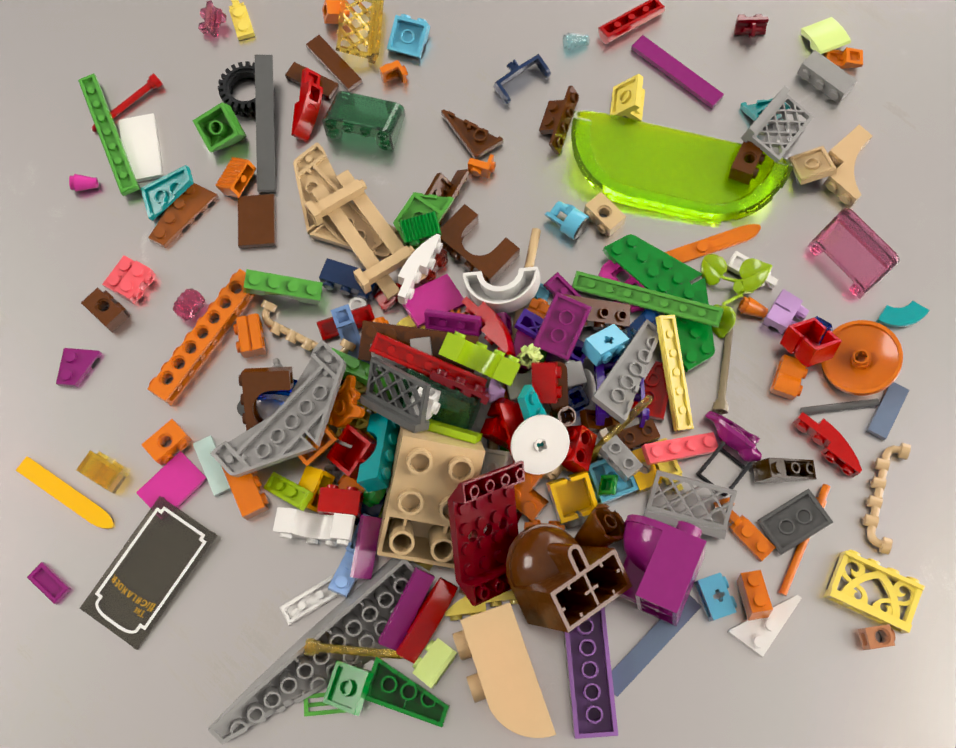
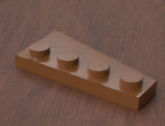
(181, 214)

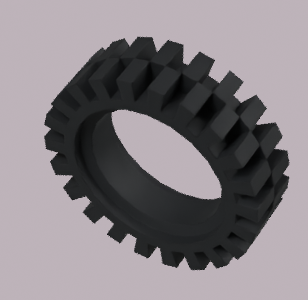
(228, 81)

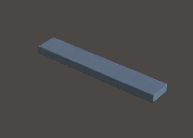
(649, 647)

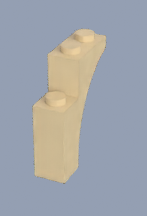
(844, 158)

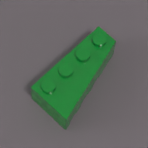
(402, 694)

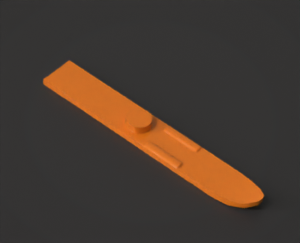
(715, 243)

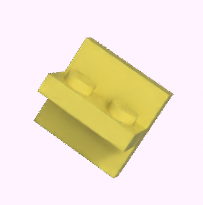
(628, 98)

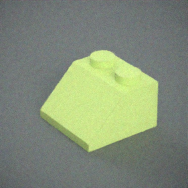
(434, 663)

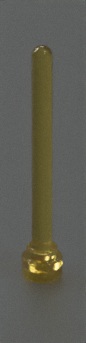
(619, 427)
(313, 647)

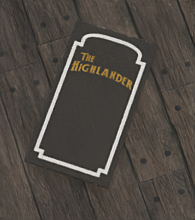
(148, 572)

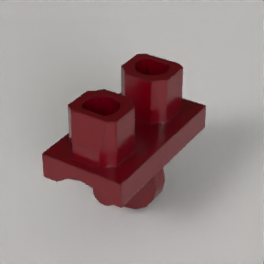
(751, 25)

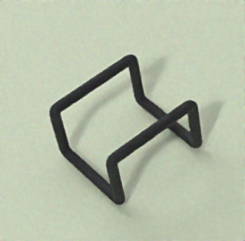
(720, 448)

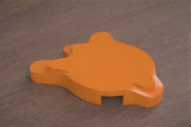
(345, 404)

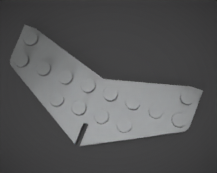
(285, 431)

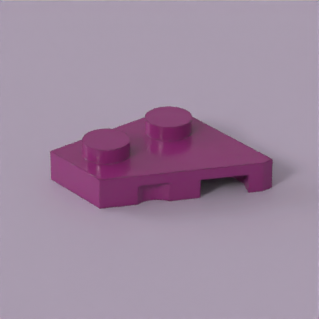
(75, 365)

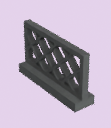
(393, 409)

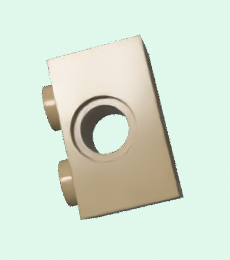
(602, 205)

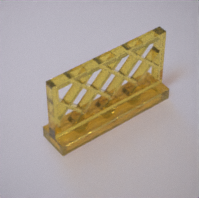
(373, 31)

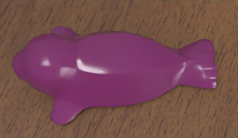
(736, 437)

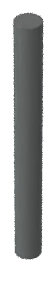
(840, 406)

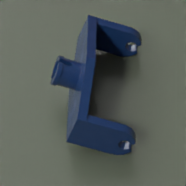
(515, 70)

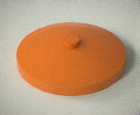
(866, 358)

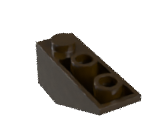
(783, 470)

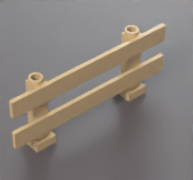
(375, 271)

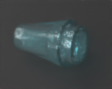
(573, 40)

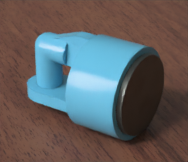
(574, 222)

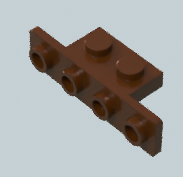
(558, 118)
(444, 188)

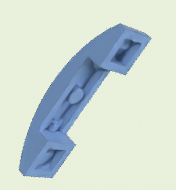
(347, 328)

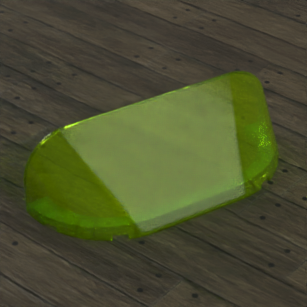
(669, 169)

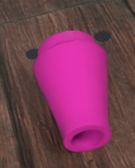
(81, 182)

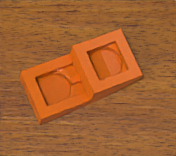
(846, 59)

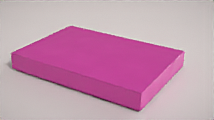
(435, 295)
(173, 482)

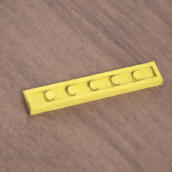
(674, 372)

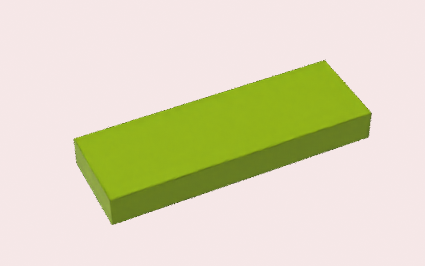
(454, 431)
(288, 491)

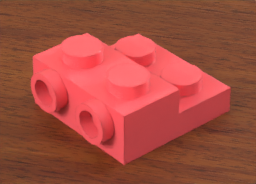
(129, 279)

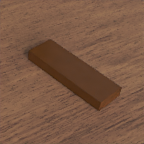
(295, 75)

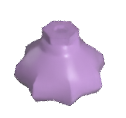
(495, 391)

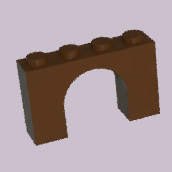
(491, 264)
(257, 381)

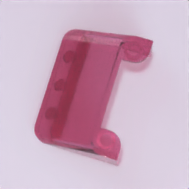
(855, 251)

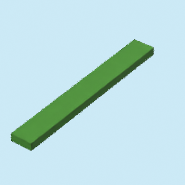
(108, 135)
(648, 299)

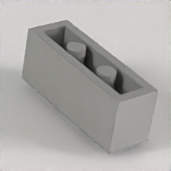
(826, 76)

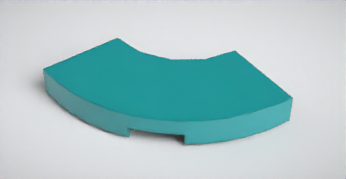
(902, 316)

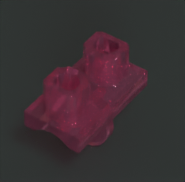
(213, 19)

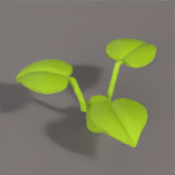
(753, 275)

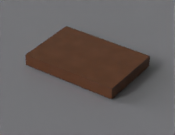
(256, 221)

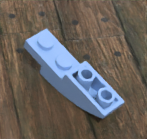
(341, 581)

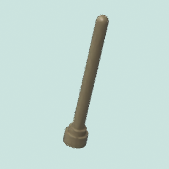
(720, 405)

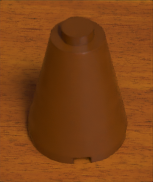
(601, 528)

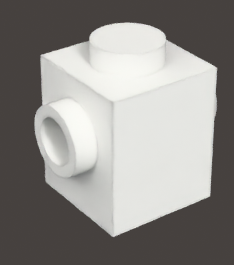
(433, 405)

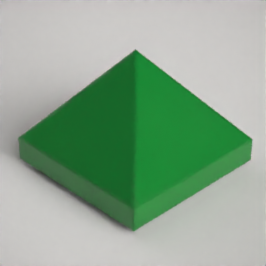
(608, 485)

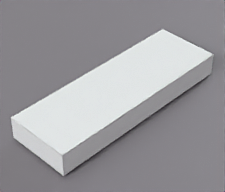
(308, 602)

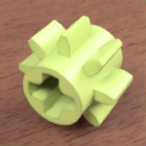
(529, 355)

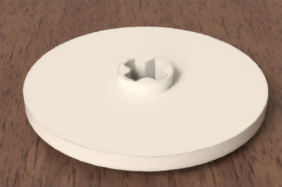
(537, 430)

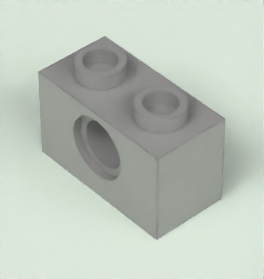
(620, 458)

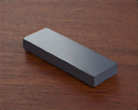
(887, 410)

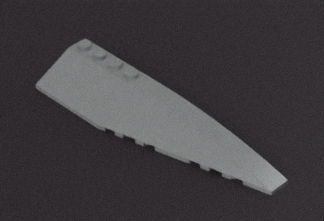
(295, 676)

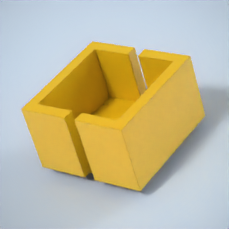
(572, 496)

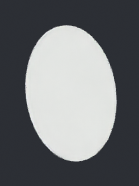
(590, 387)

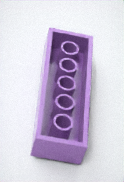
(591, 679)

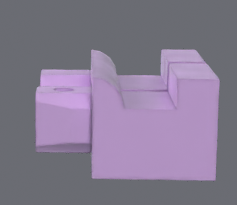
(783, 311)

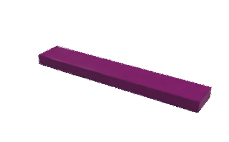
(677, 71)

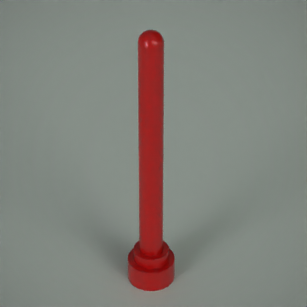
(152, 83)

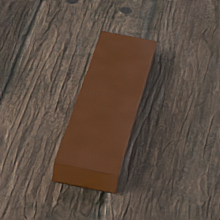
(334, 63)

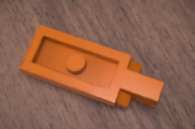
(750, 536)

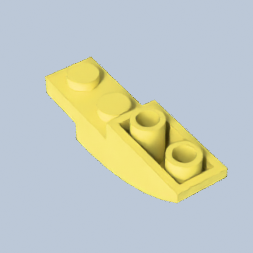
(464, 607)

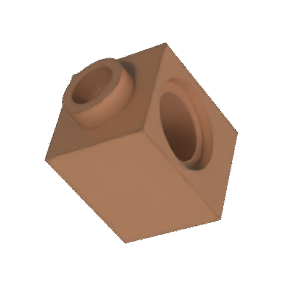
(868, 638)

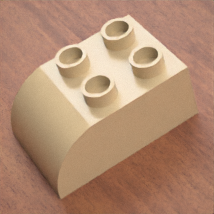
(503, 671)

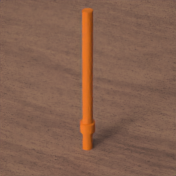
(801, 548)

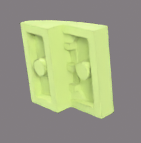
(825, 35)

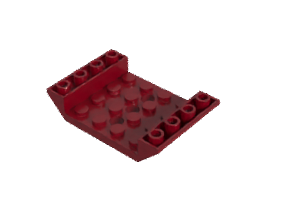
(472, 506)

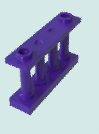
(601, 414)

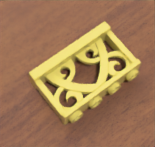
(846, 598)

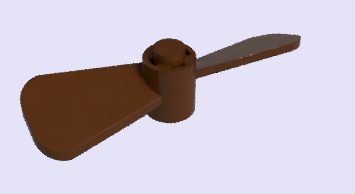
(562, 406)

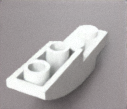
(417, 264)

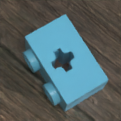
(605, 345)
(715, 607)

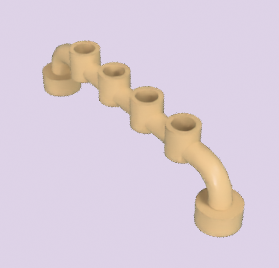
(293, 336)
(875, 502)

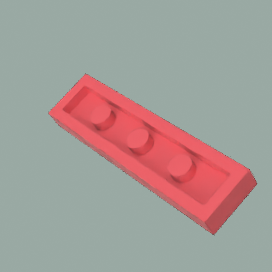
(679, 448)

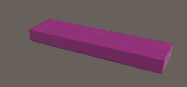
(406, 609)

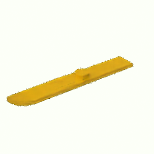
(65, 493)

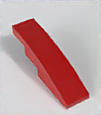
(427, 620)

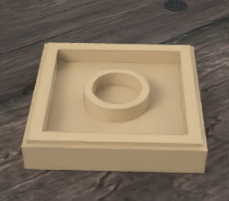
(812, 165)

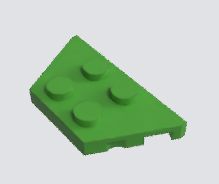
(422, 204)

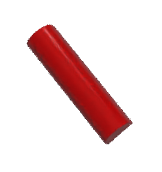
(630, 20)

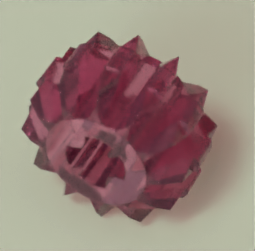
(188, 304)

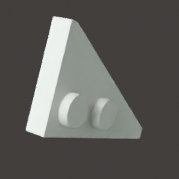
(761, 633)

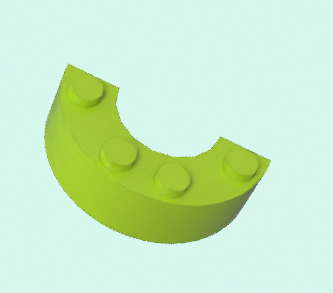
(479, 358)

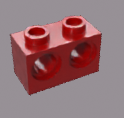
(580, 448)

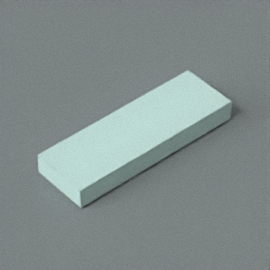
(212, 469)

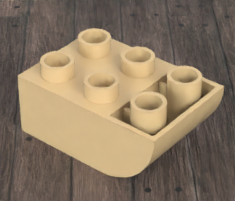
(416, 503)

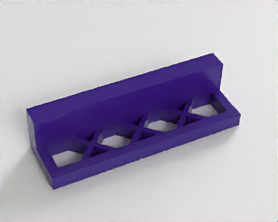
(530, 324)

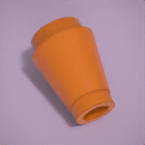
(753, 308)

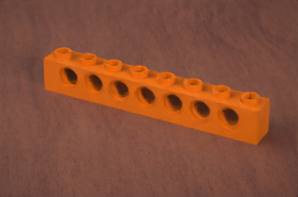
(204, 346)

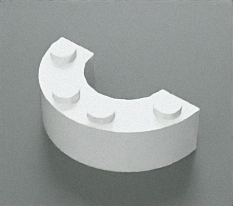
(506, 297)
(314, 527)

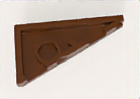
(475, 139)

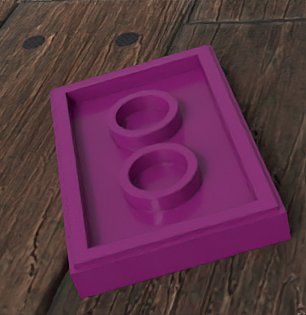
(562, 326)

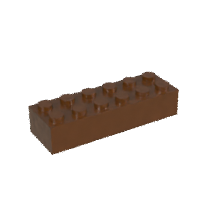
(404, 334)

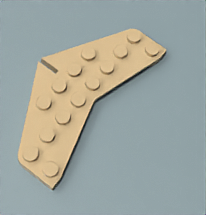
(313, 170)

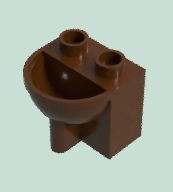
(561, 580)

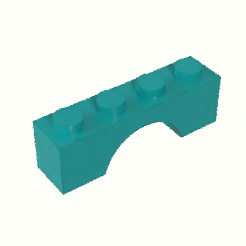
(376, 471)

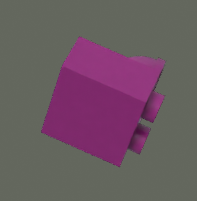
(661, 565)

